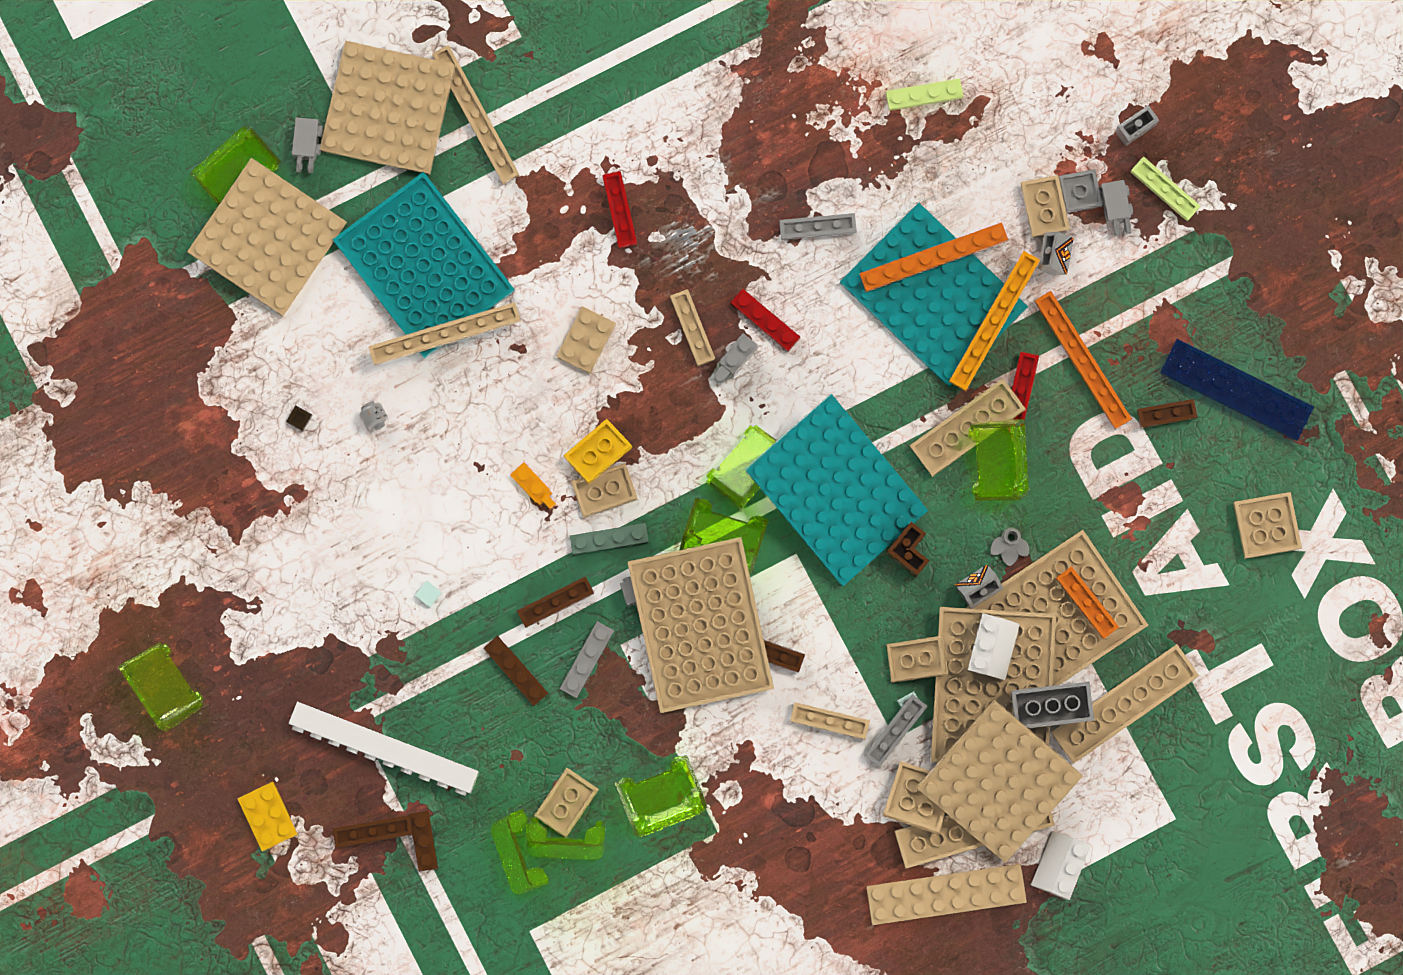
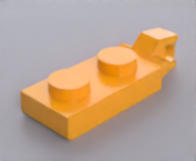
(533, 485)

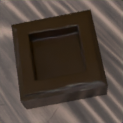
(299, 418)

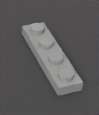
(818, 226)
(587, 659)
(896, 730)

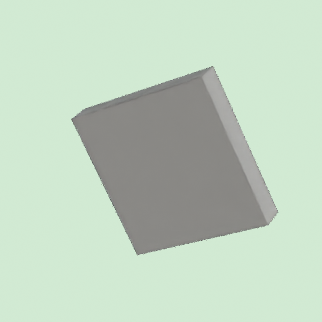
(1080, 191)

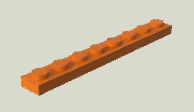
(933, 257)
(1083, 360)

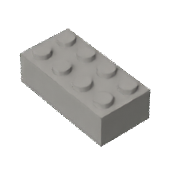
(1053, 704)

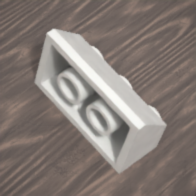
(993, 646)
(1060, 865)

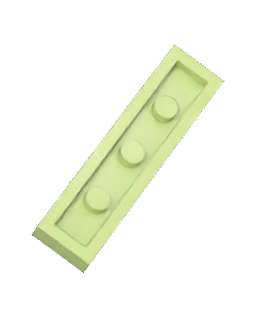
(924, 94)
(1165, 188)

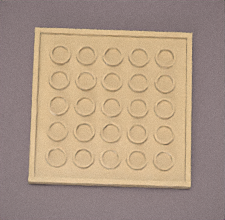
(387, 107)
(267, 237)
(999, 781)

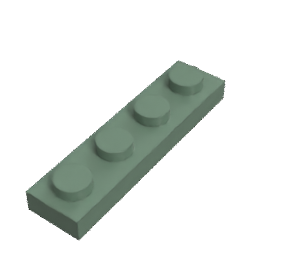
(609, 539)

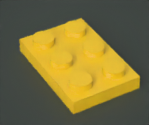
(597, 451)
(267, 816)

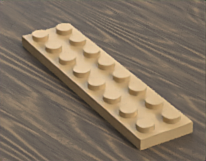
(1127, 703)
(923, 846)
(946, 894)

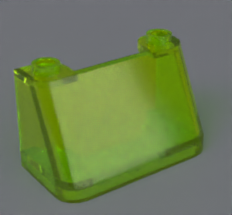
(225, 164)
(1000, 460)
(730, 478)
(711, 527)
(161, 686)
(662, 798)
(504, 836)
(568, 848)

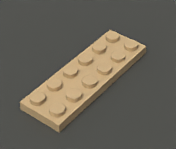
(951, 438)

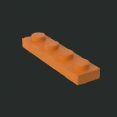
(1087, 602)

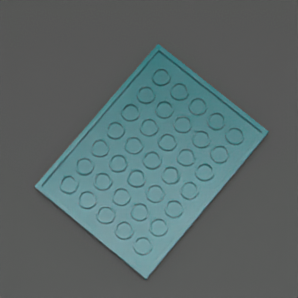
(422, 260)
(936, 309)
(836, 489)

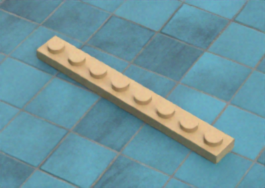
(478, 119)
(444, 333)

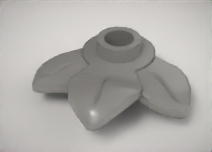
(1010, 549)

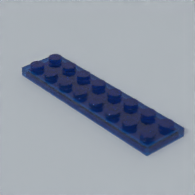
(1236, 390)

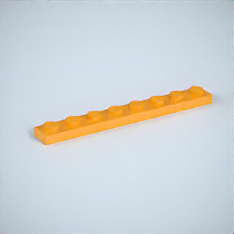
(994, 321)

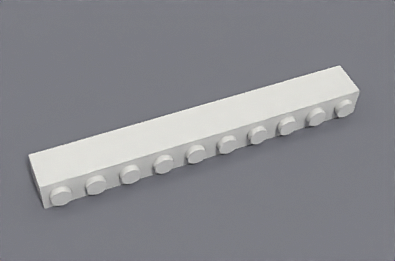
(383, 747)

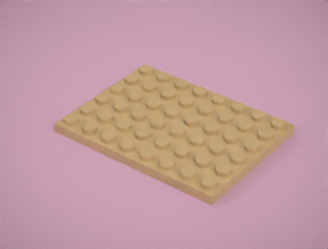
(700, 625)
(1075, 637)
(967, 694)

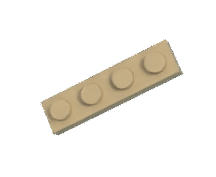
(692, 327)
(829, 720)

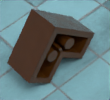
(904, 550)

